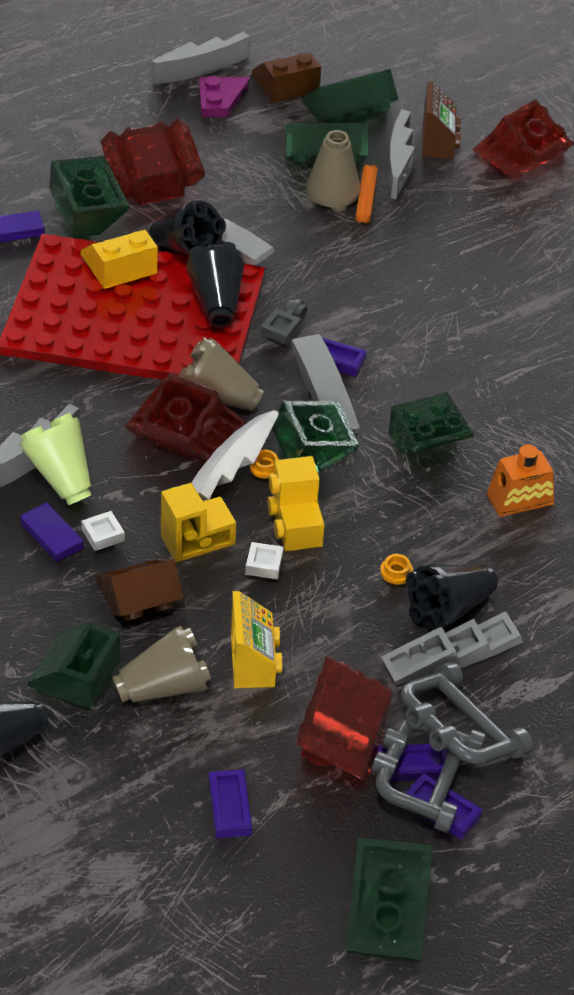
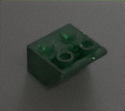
(427, 423)
(78, 664)

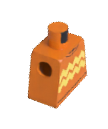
(522, 482)

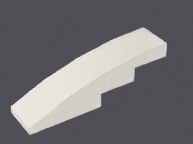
(236, 452)

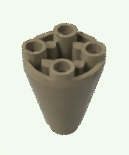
(334, 174)
(221, 373)
(164, 669)

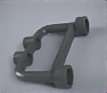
(447, 679)
(436, 807)

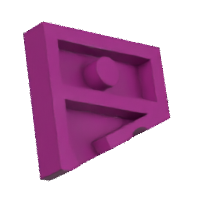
(220, 94)

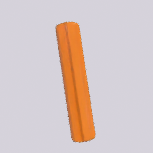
(366, 194)

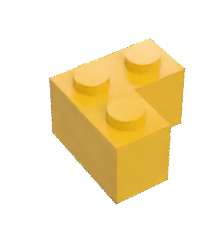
(296, 503)
(194, 525)

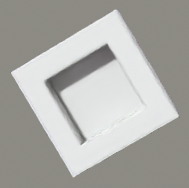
(103, 531)
(264, 560)

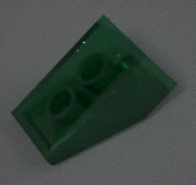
(389, 898)

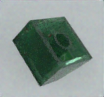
(315, 431)

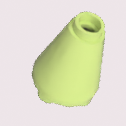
(60, 457)

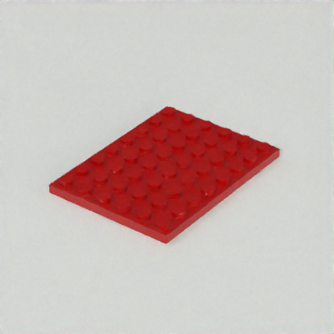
(123, 329)

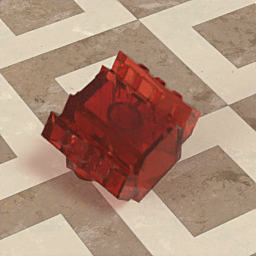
(524, 140)
(154, 161)
(185, 418)
(344, 719)

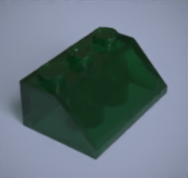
(352, 97)
(304, 140)
(87, 195)

